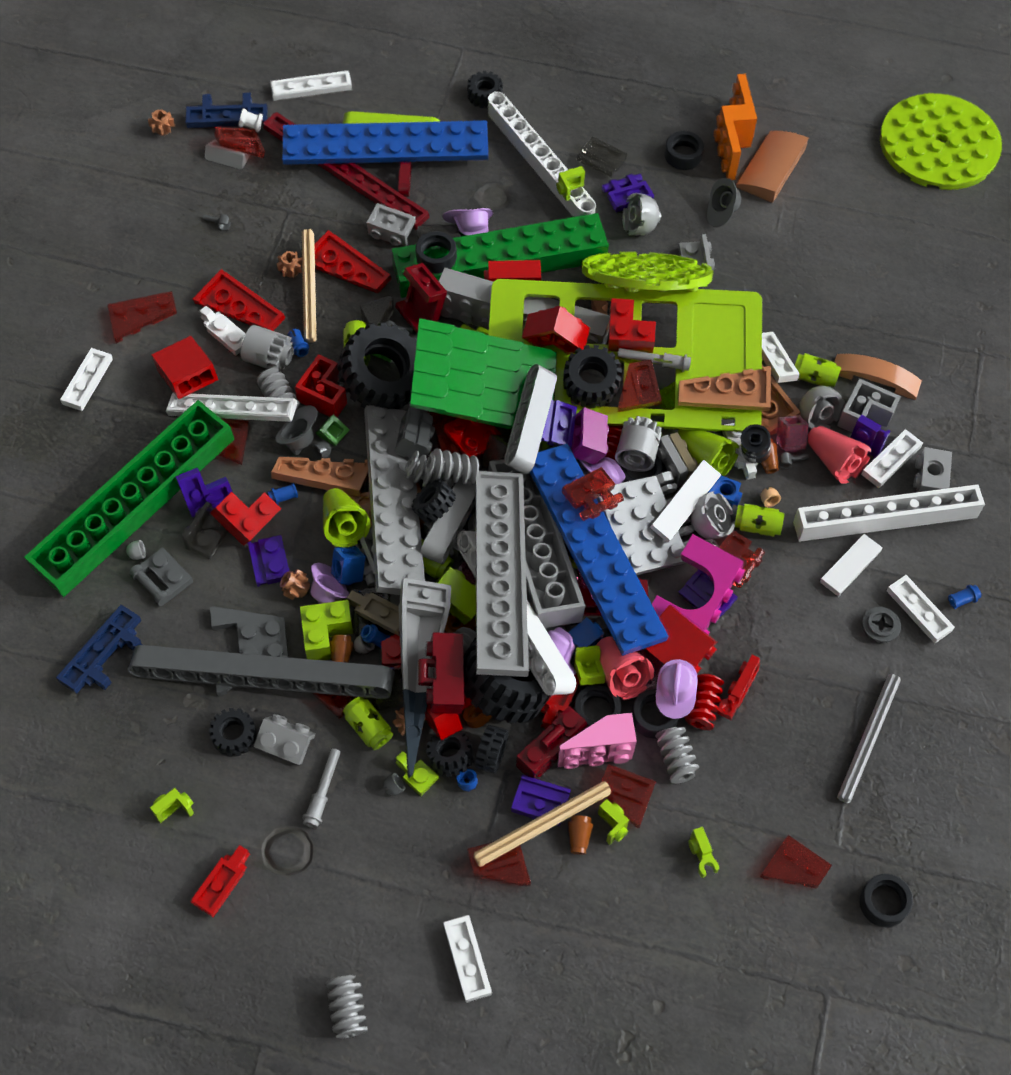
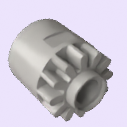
(266, 348)
(638, 444)

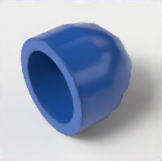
(472, 778)

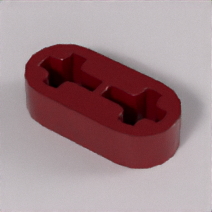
(405, 178)

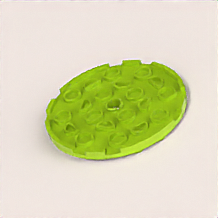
(960, 162)
(647, 271)

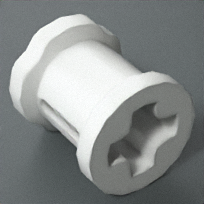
(250, 120)

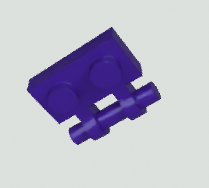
(619, 195)

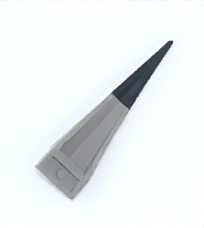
(422, 611)

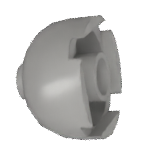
(641, 215)
(821, 406)
(712, 516)

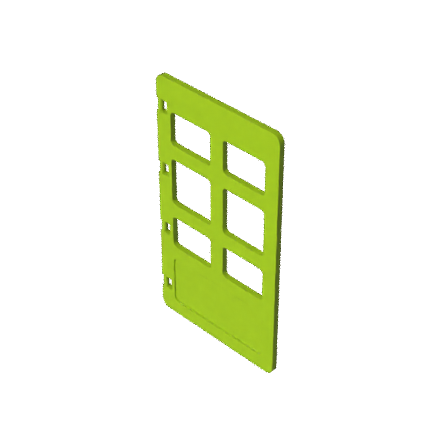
(713, 328)

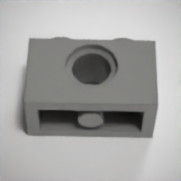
(935, 462)

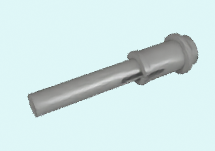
(669, 360)
(313, 815)

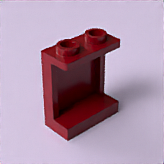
(423, 297)

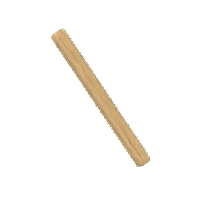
(309, 295)
(542, 823)

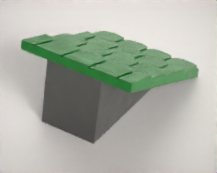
(472, 373)

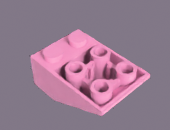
(604, 741)

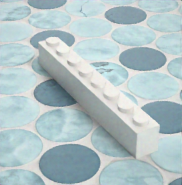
(888, 513)

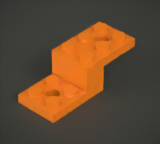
(735, 126)

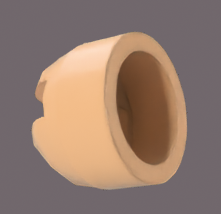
(770, 497)

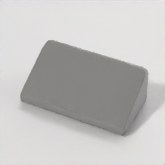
(225, 156)

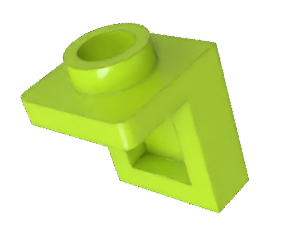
(570, 180)
(588, 665)
(169, 803)
(613, 815)

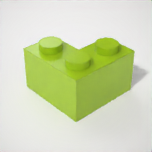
(462, 595)
(322, 622)

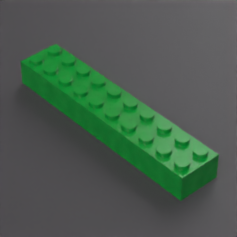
(555, 243)
(128, 498)

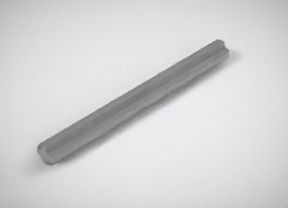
(869, 738)

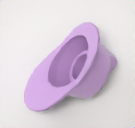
(469, 221)
(610, 466)
(325, 586)
(564, 644)
(676, 689)

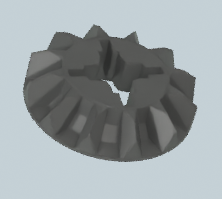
(890, 621)

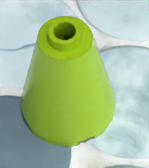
(712, 448)
(343, 519)

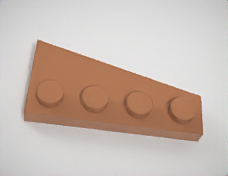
(732, 391)
(322, 473)

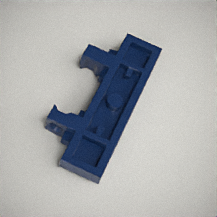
(222, 115)
(88, 662)

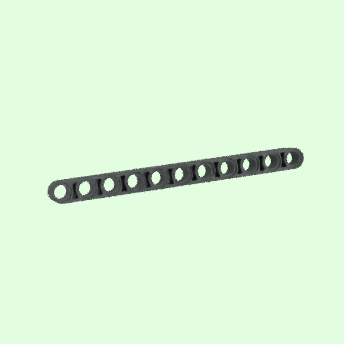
(262, 671)

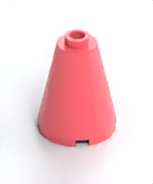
(839, 453)
(624, 674)

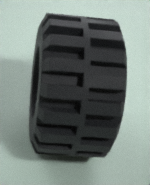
(596, 360)

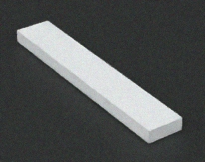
(237, 406)

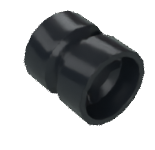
(755, 443)

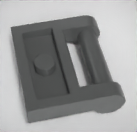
(167, 571)

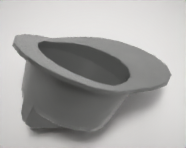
(723, 202)
(299, 432)

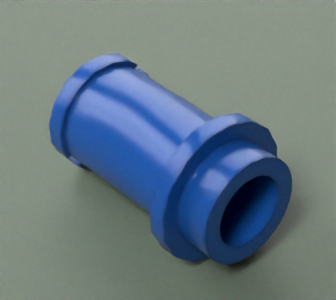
(300, 347)
(283, 494)
(965, 596)
(372, 635)

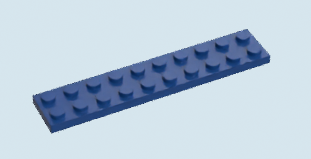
(385, 142)
(598, 556)

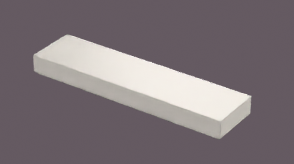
(311, 85)
(684, 501)

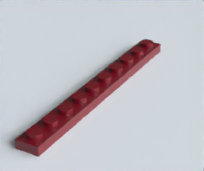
(358, 178)

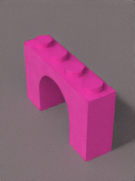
(722, 570)

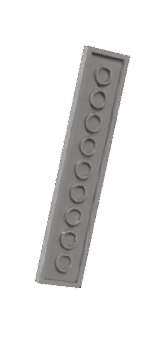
(393, 521)
(500, 575)

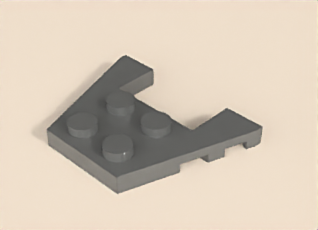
(256, 634)

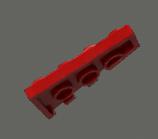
(348, 264)
(237, 301)

